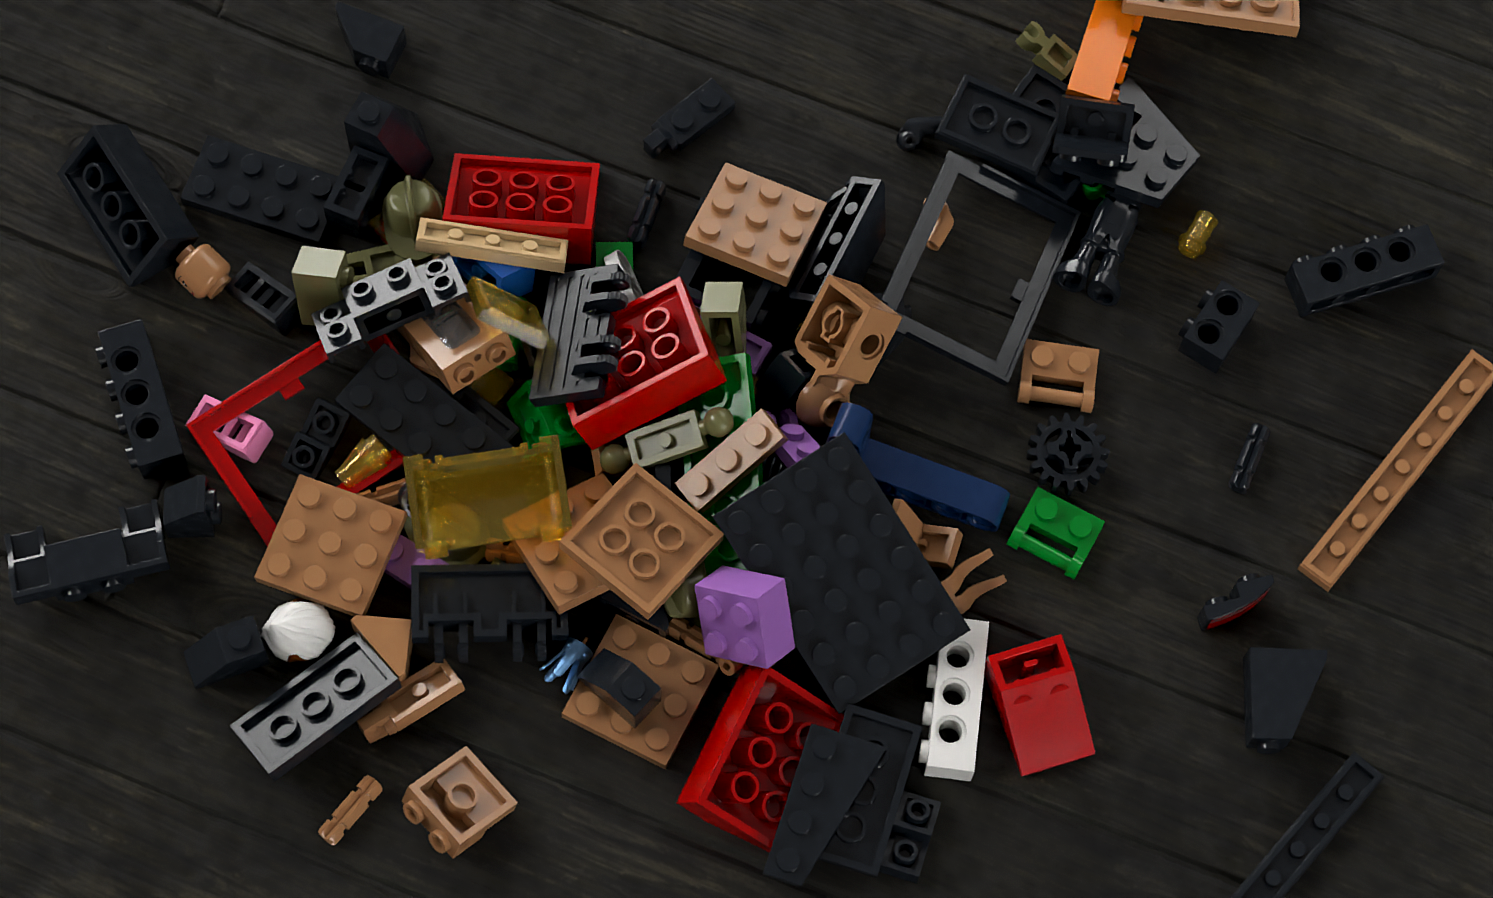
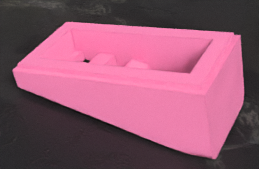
(251, 438)

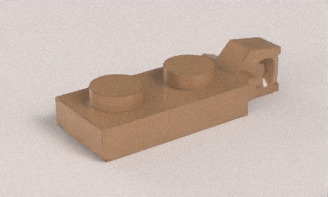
(415, 699)

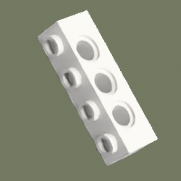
(957, 758)

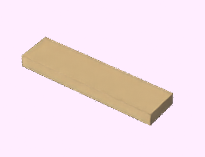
(491, 245)

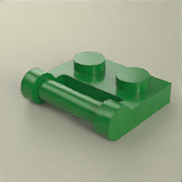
(1060, 523)

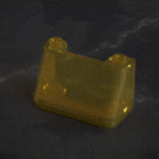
(487, 497)

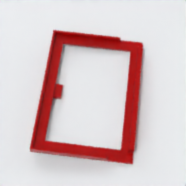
(286, 381)

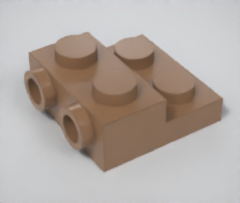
(457, 802)

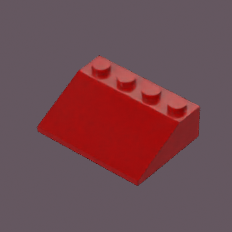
(527, 198)
(660, 365)
(754, 755)

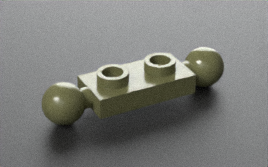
(667, 440)

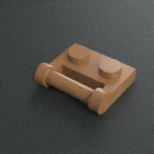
(1058, 365)

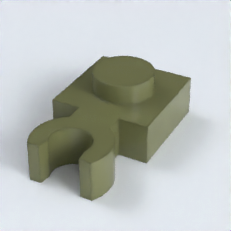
(1050, 52)

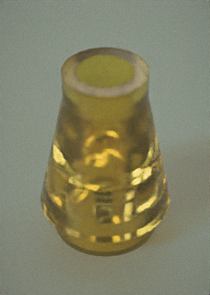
(364, 460)

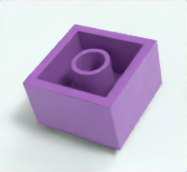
(745, 616)

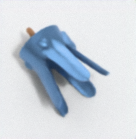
(573, 653)

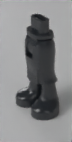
(1106, 242)

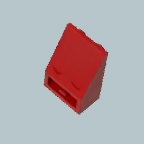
(1040, 704)

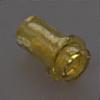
(1193, 241)

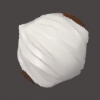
(298, 630)

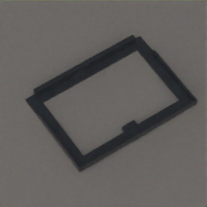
(1026, 294)

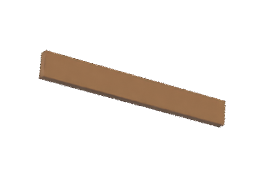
(1398, 471)

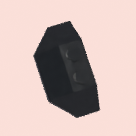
(843, 239)

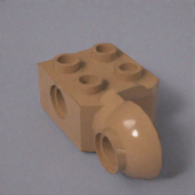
(844, 344)

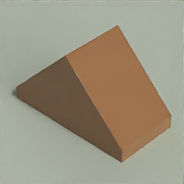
(389, 640)

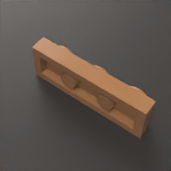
(731, 461)

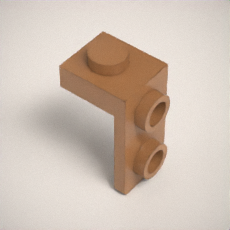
(936, 543)

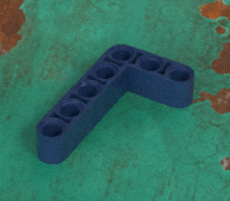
(919, 479)

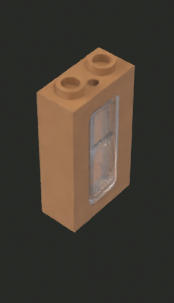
(457, 344)

